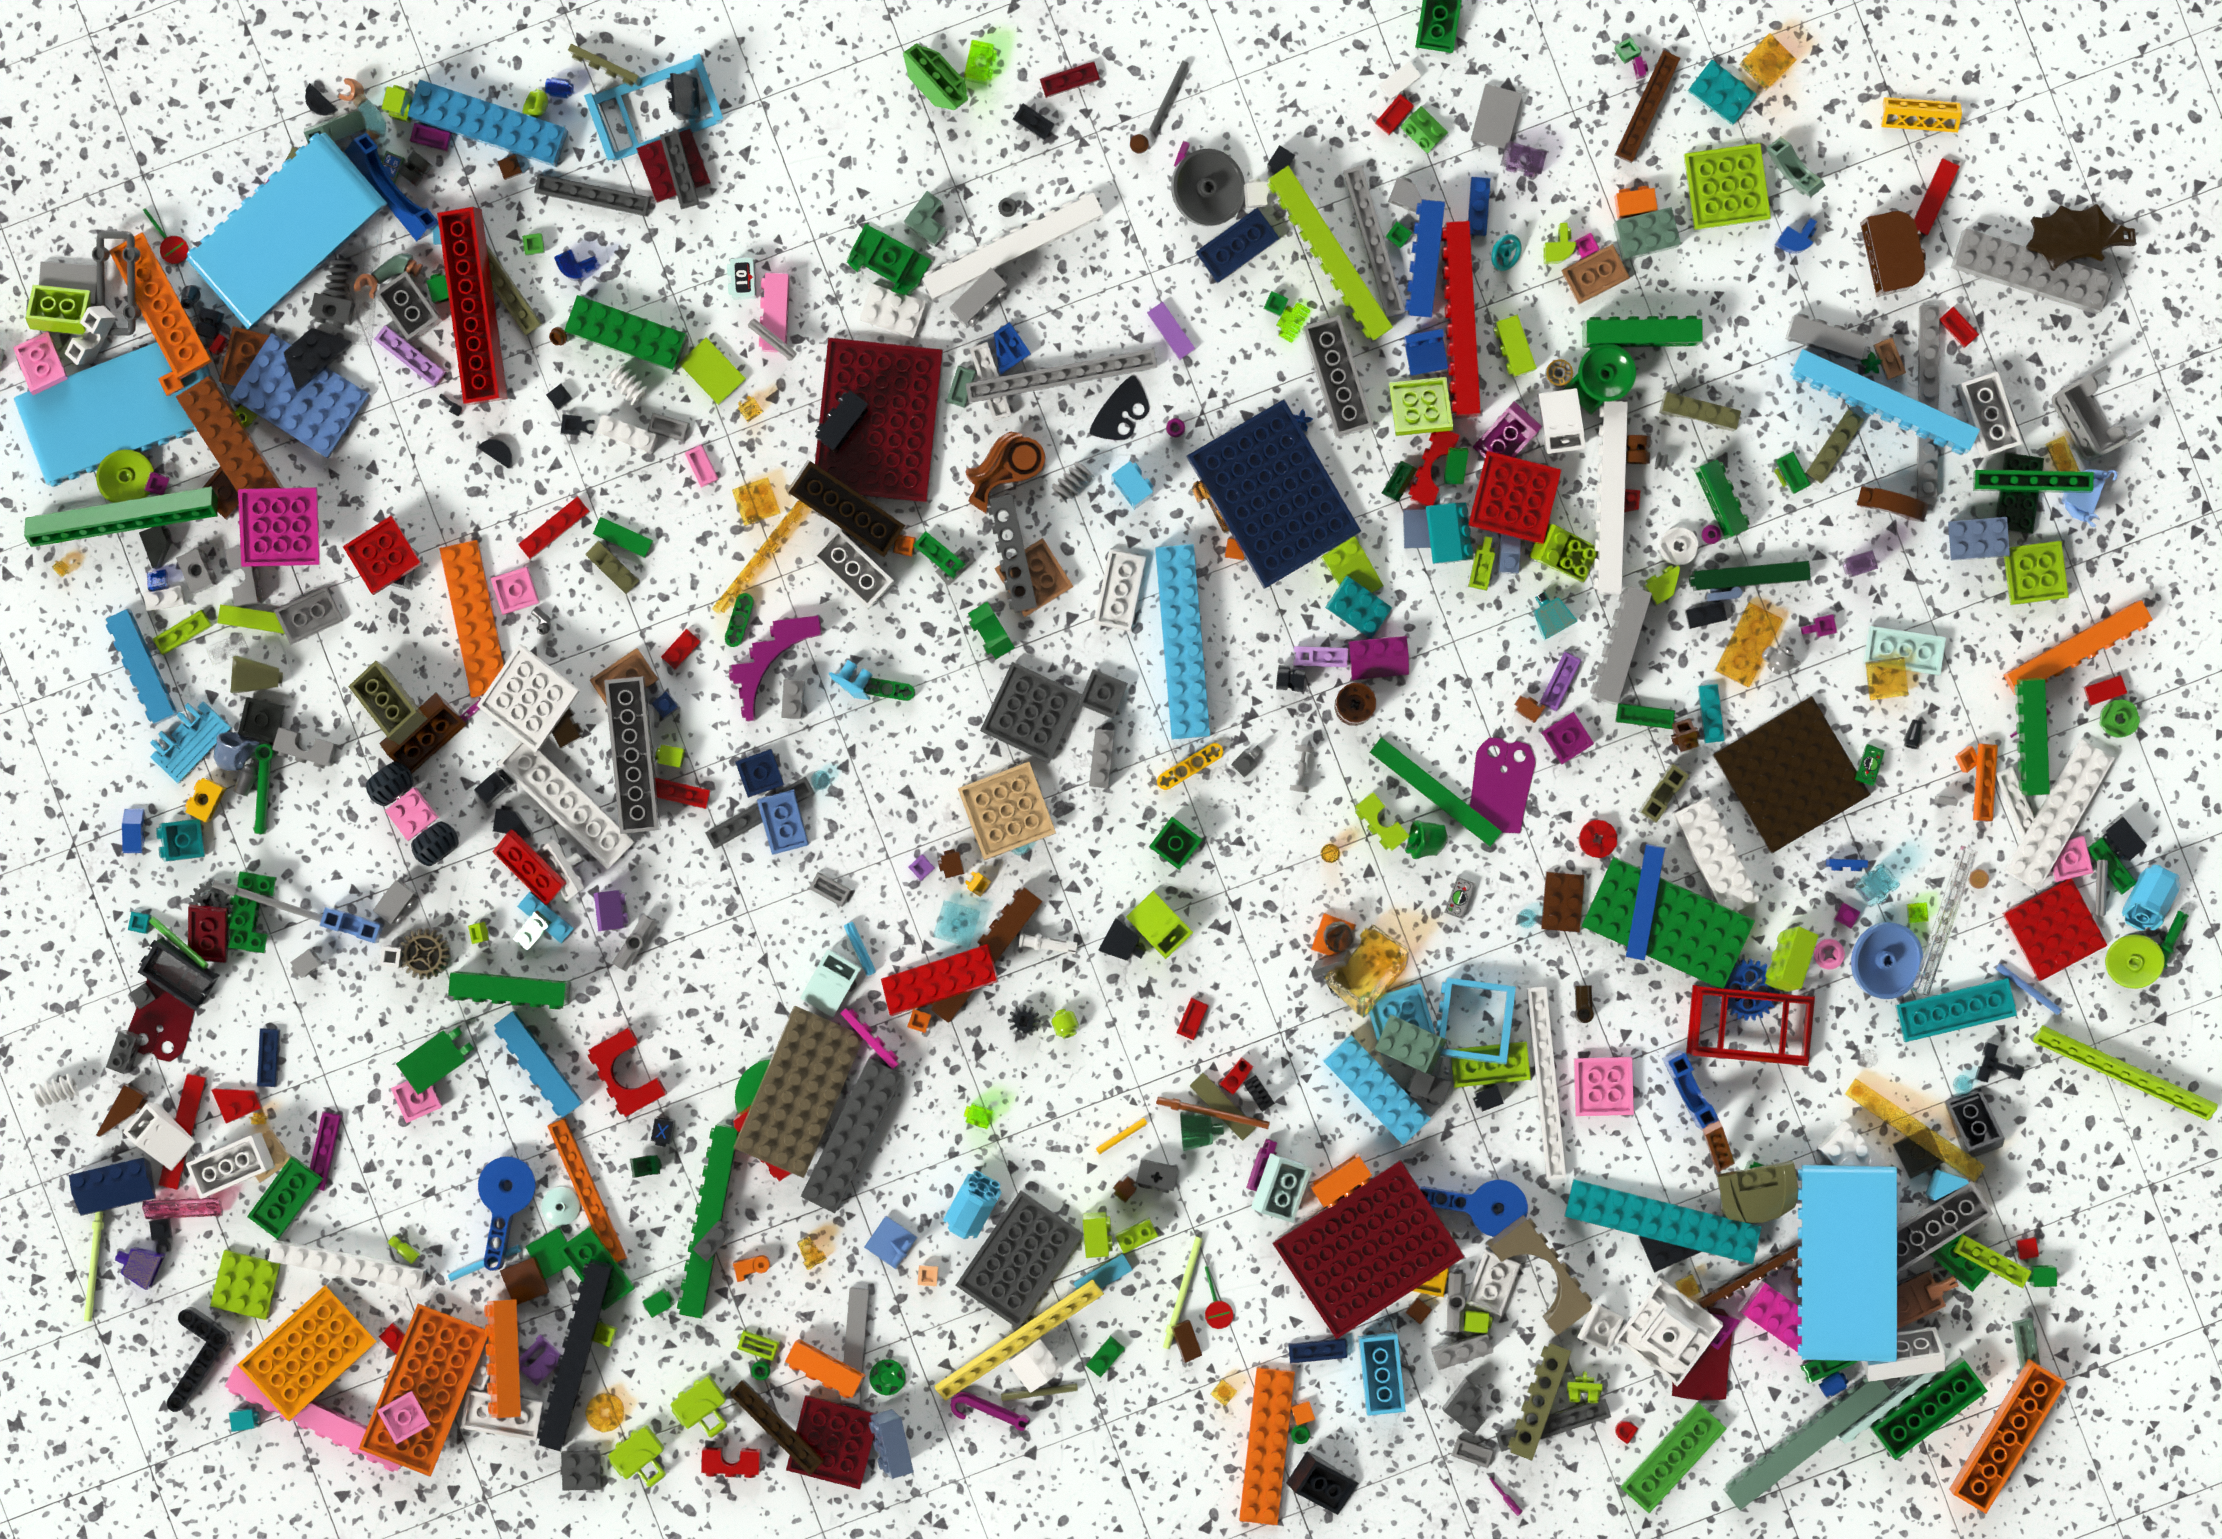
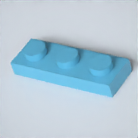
(558, 928)

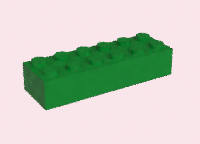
(626, 333)
(1643, 333)
(509, 988)
(1928, 1408)

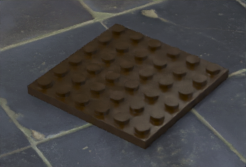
(1791, 774)

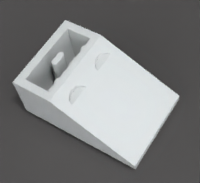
(1561, 421)
(159, 1135)

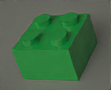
(1175, 843)

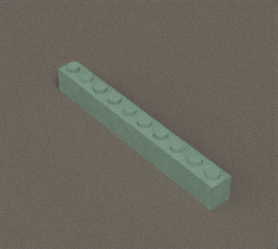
(1806, 1441)

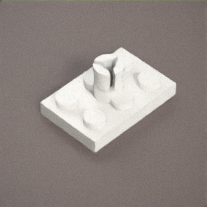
(553, 856)

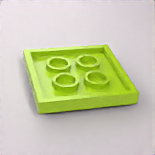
(1420, 406)
(2036, 573)
(245, 1284)

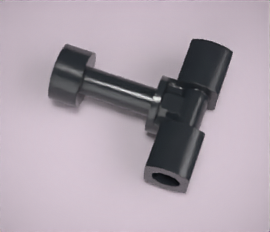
(1991, 1064)

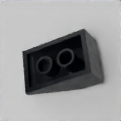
(1974, 1123)
(1321, 1483)

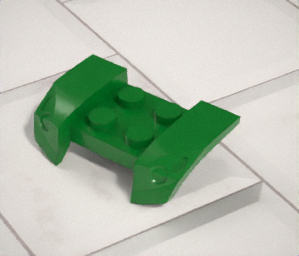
(889, 259)

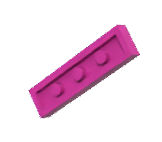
(865, 1031)

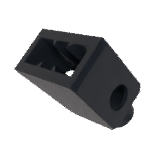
(493, 787)
(1121, 942)

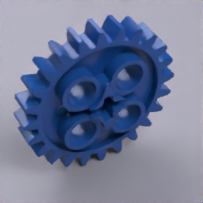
(1738, 976)

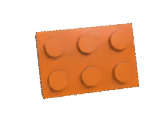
(1341, 1181)

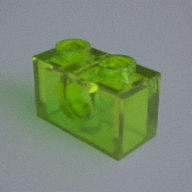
(977, 51)

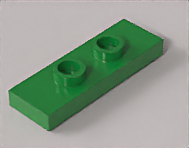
(1645, 716)

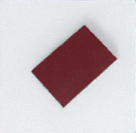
(208, 932)

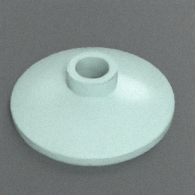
(570, 1204)

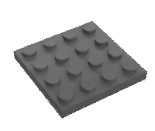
(1030, 712)

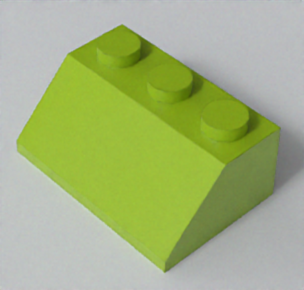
(57, 309)

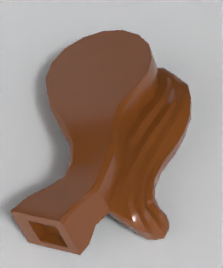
(1008, 461)

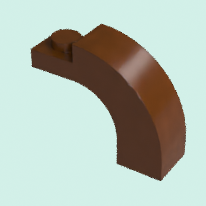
(1894, 503)

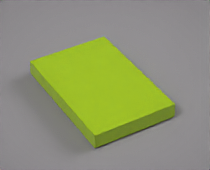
(712, 371)

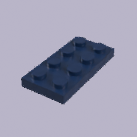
(1237, 245)

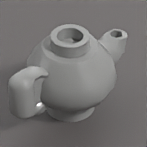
(1780, 659)

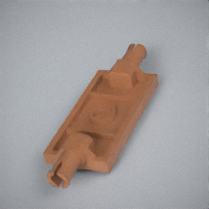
(1921, 1297)

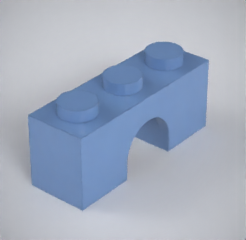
(351, 924)

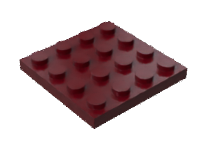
(839, 1437)

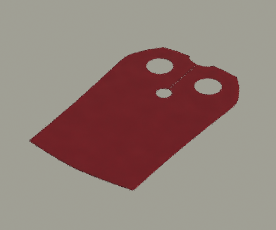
(169, 1013)
(1709, 1374)

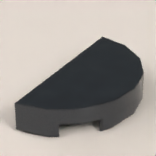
(317, 102)
(497, 450)

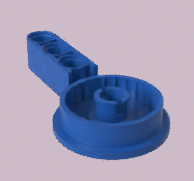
(502, 1202)
(1481, 1202)

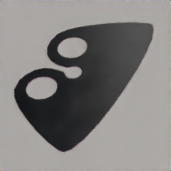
(1121, 400)

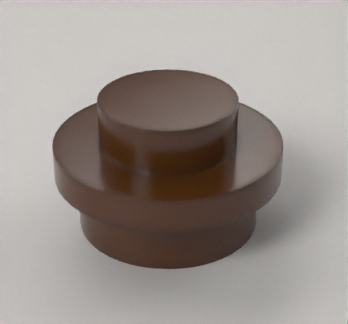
(1139, 143)
(558, 336)

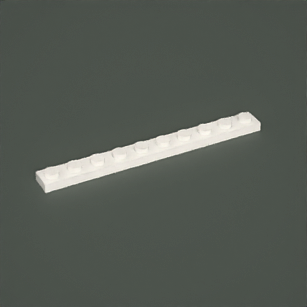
(1546, 1083)

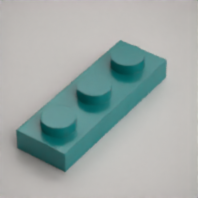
(1711, 713)

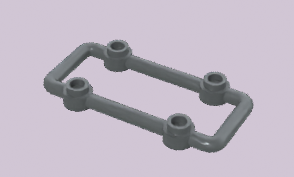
(130, 255)

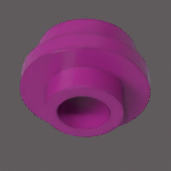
(1175, 421)
(1706, 538)

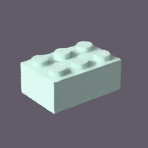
(1281, 1188)

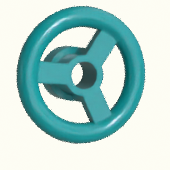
(1504, 251)

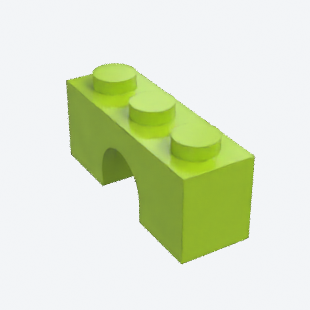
(397, 103)
(1390, 836)

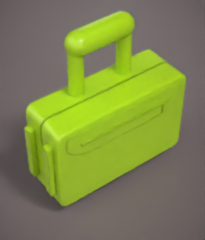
(699, 1402)
(636, 1453)

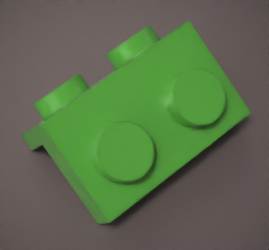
(1424, 129)

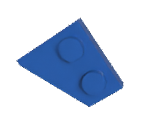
(1009, 348)

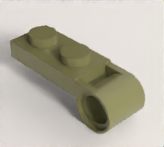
(612, 567)

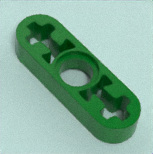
(738, 604)
(900, 696)

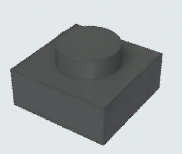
(143, 995)

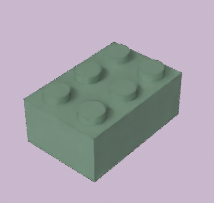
(1647, 234)
(1410, 1044)

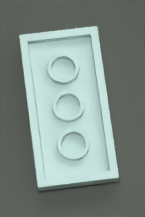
(1921, 651)

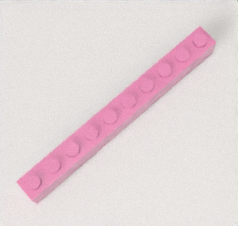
(315, 1416)

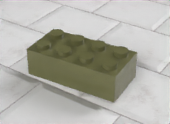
(387, 702)

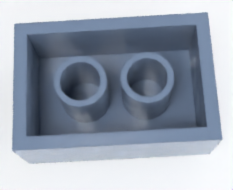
(1978, 539)
(891, 1444)

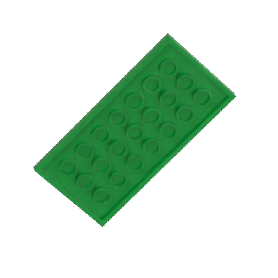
(1685, 927)

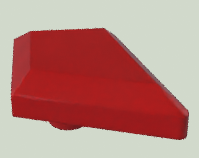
(1632, 500)

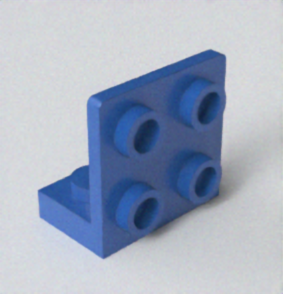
(1425, 352)

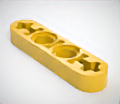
(1191, 769)

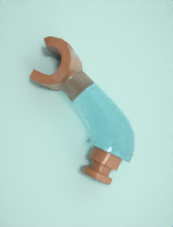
(374, 119)

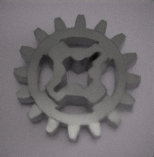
(212, 894)

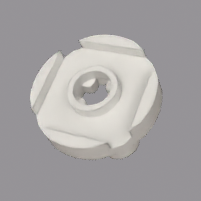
(1674, 556)

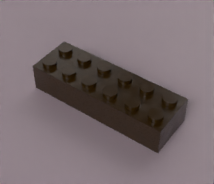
(845, 508)

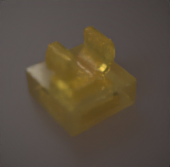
(750, 409)

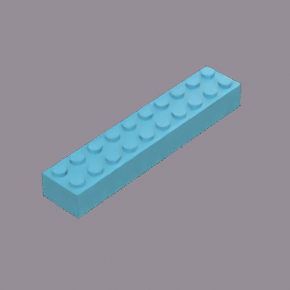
(1884, 402)
(1182, 641)

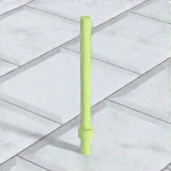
(97, 1225)
(1182, 1292)

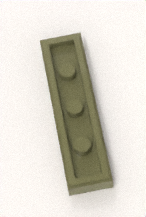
(1217, 1100)

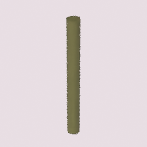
(1039, 1392)

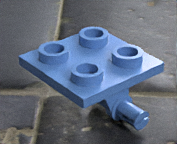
(890, 1242)

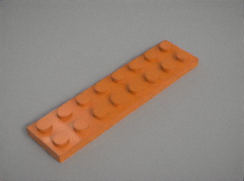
(163, 310)
(472, 615)
(1266, 1446)

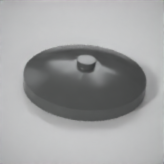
(1208, 187)

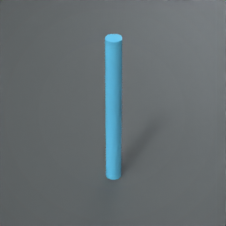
(480, 1264)

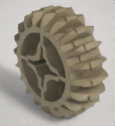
(428, 961)

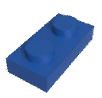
(1838, 864)

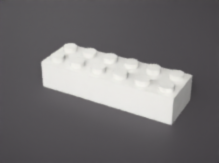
(1715, 855)

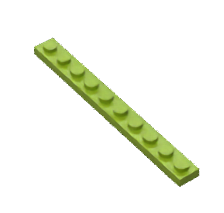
(2125, 1073)

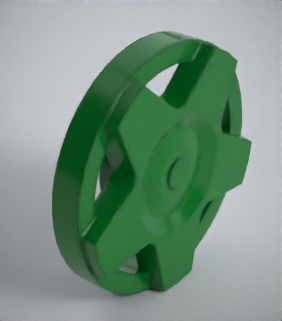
(887, 1377)

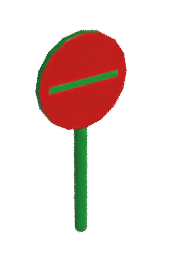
(173, 248)
(1218, 1313)

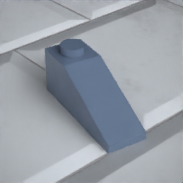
(1509, 555)

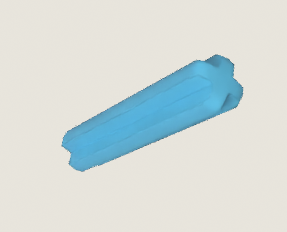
(859, 948)

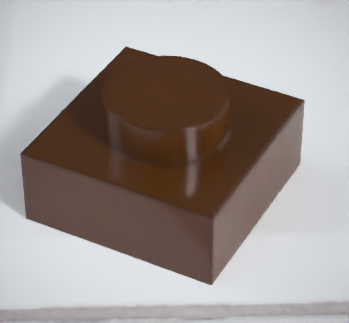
(510, 167)

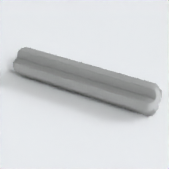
(772, 339)
(2101, 887)

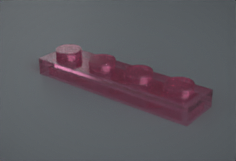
(182, 1208)

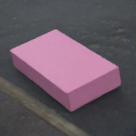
(701, 466)

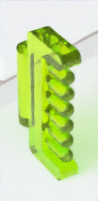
(1287, 319)

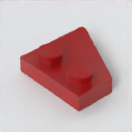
(236, 1102)

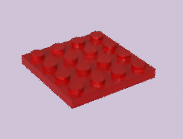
(1514, 497)
(2054, 929)

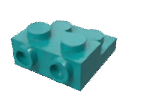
(180, 840)

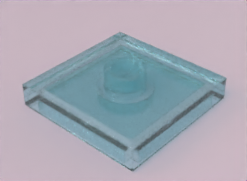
(956, 923)

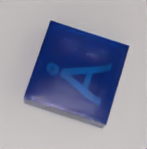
(157, 580)

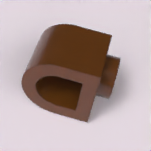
(1125, 1189)

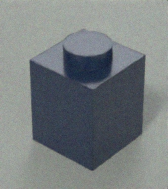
(665, 705)

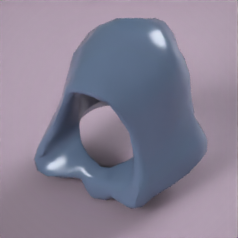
(233, 750)

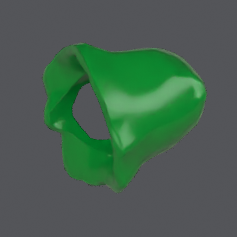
(1426, 839)

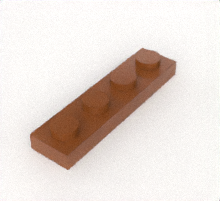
(1718, 1146)

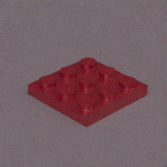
(658, 171)

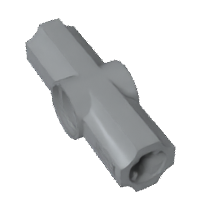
(628, 953)
(1456, 1288)

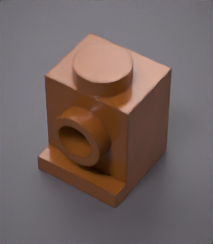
(1528, 708)

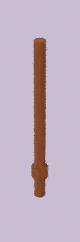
(1176, 1104)

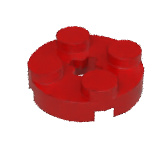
(1587, 834)

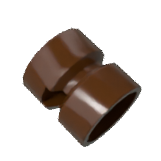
(1639, 456)

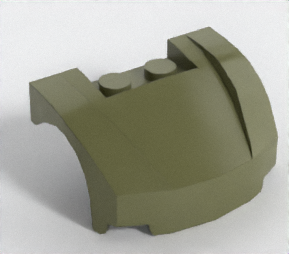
(1758, 1192)

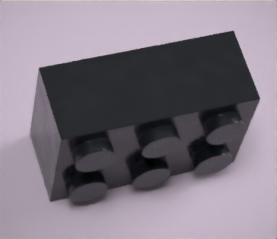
(842, 421)

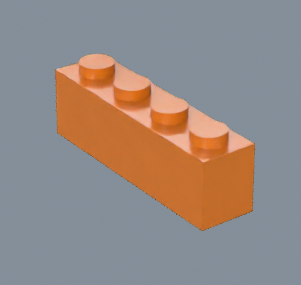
(825, 1369)

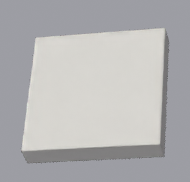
(1601, 1327)

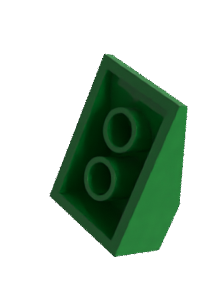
(1438, 25)

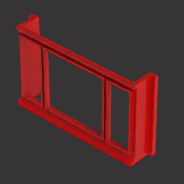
(1720, 1052)

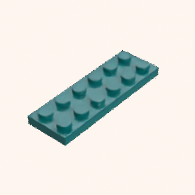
(1956, 1010)

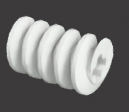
(627, 384)
(56, 1091)

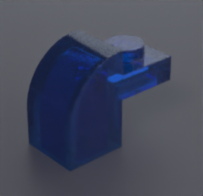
(572, 269)

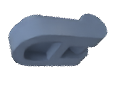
(1718, 595)

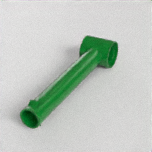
(263, 788)

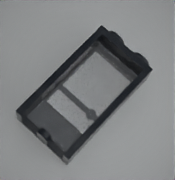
(177, 973)

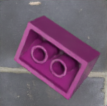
(1379, 657)

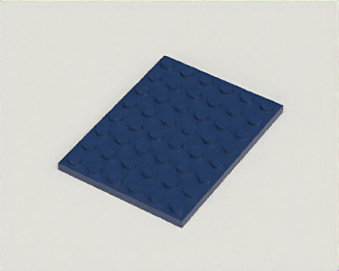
(1273, 493)

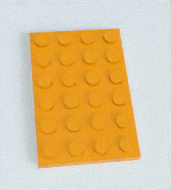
(307, 1353)

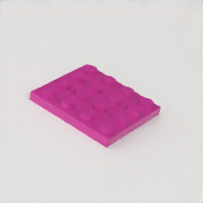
(279, 526)

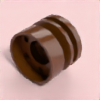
(1357, 693)

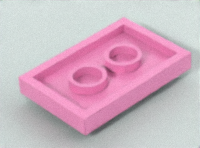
(40, 363)

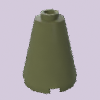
(253, 675)

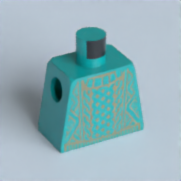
(1552, 616)

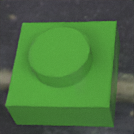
(533, 244)

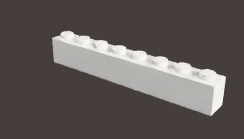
(347, 1264)

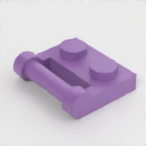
(543, 1364)

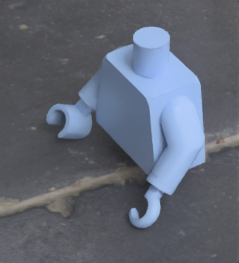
(2082, 505)

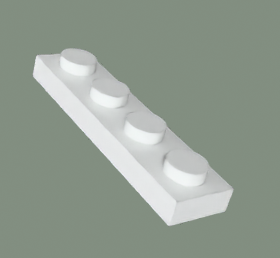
(986, 370)

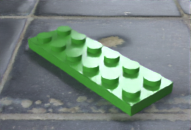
(1673, 1457)

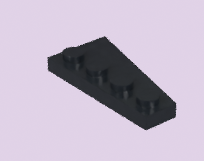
(1664, 1254)

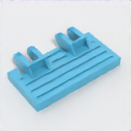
(191, 743)

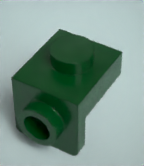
(645, 1166)

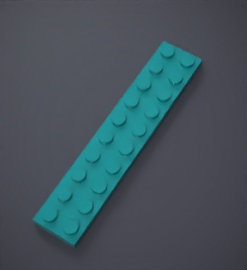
(1662, 1221)

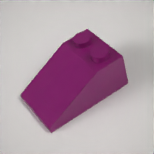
(1508, 433)

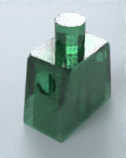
(1198, 1130)

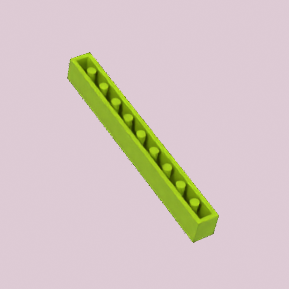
(1330, 253)

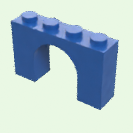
(1680, 1072)

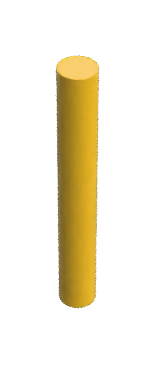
(1121, 1136)

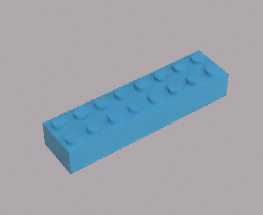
(487, 123)

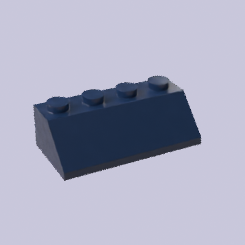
(112, 1186)

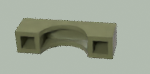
(1699, 410)

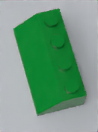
(1721, 499)

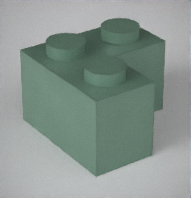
(922, 220)

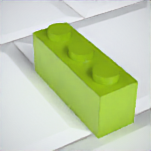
(1514, 346)

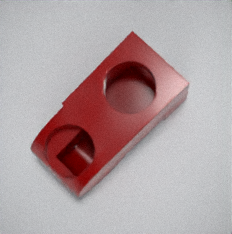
(1236, 1076)

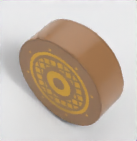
(1978, 879)

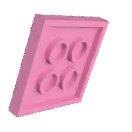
(1603, 1086)

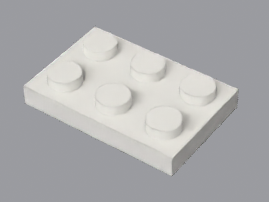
(892, 311)

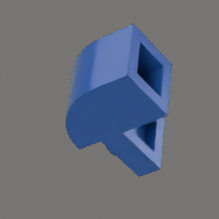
(1796, 242)

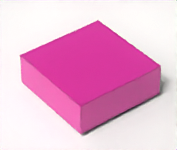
(1586, 245)

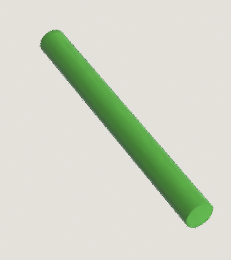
(179, 943)

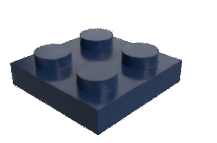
(759, 773)

